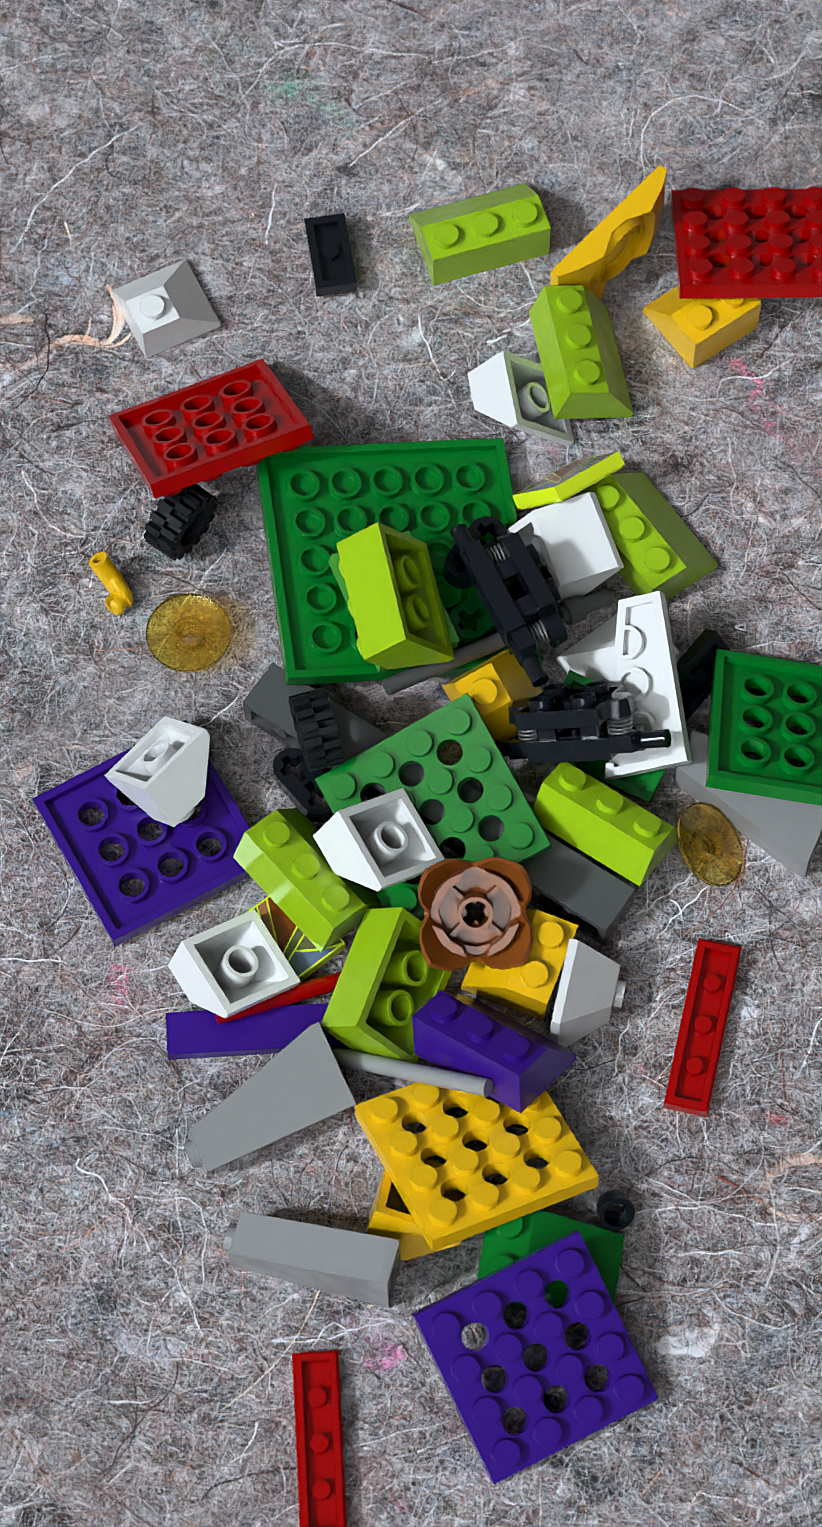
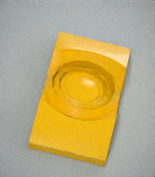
(616, 239)

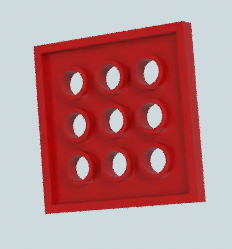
(745, 216)
(210, 428)

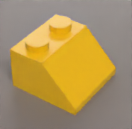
(702, 326)
(533, 984)

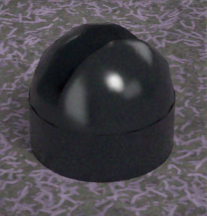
(614, 1216)

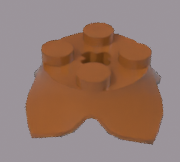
(498, 939)

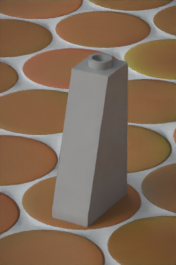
(778, 826)
(279, 1100)
(316, 1256)

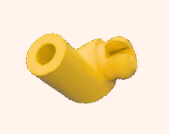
(120, 595)

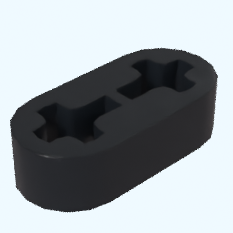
(478, 528)
(298, 791)

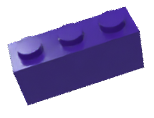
(482, 1042)

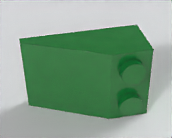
(539, 1228)

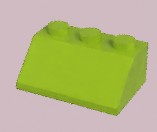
(482, 233)
(579, 354)
(650, 536)
(393, 598)
(603, 823)
(298, 878)
(383, 986)

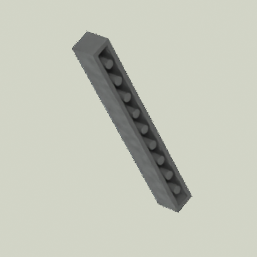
(560, 878)

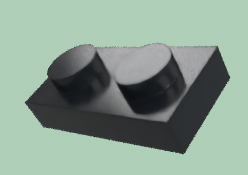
(330, 254)
(696, 670)

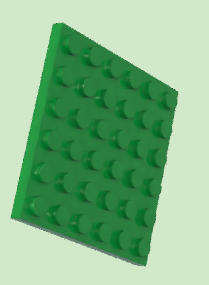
(337, 490)

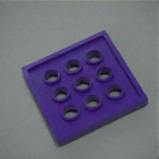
(102, 879)
(606, 1344)

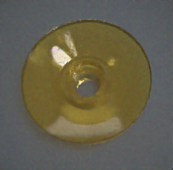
(185, 616)
(709, 844)

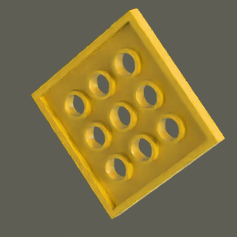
(485, 1204)

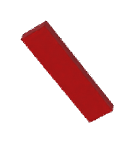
(702, 1027)
(319, 1439)

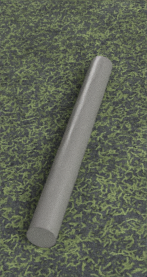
(413, 1072)

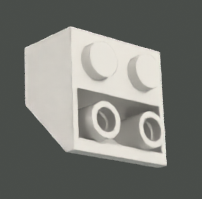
(571, 544)

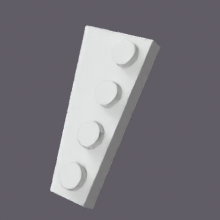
(649, 672)

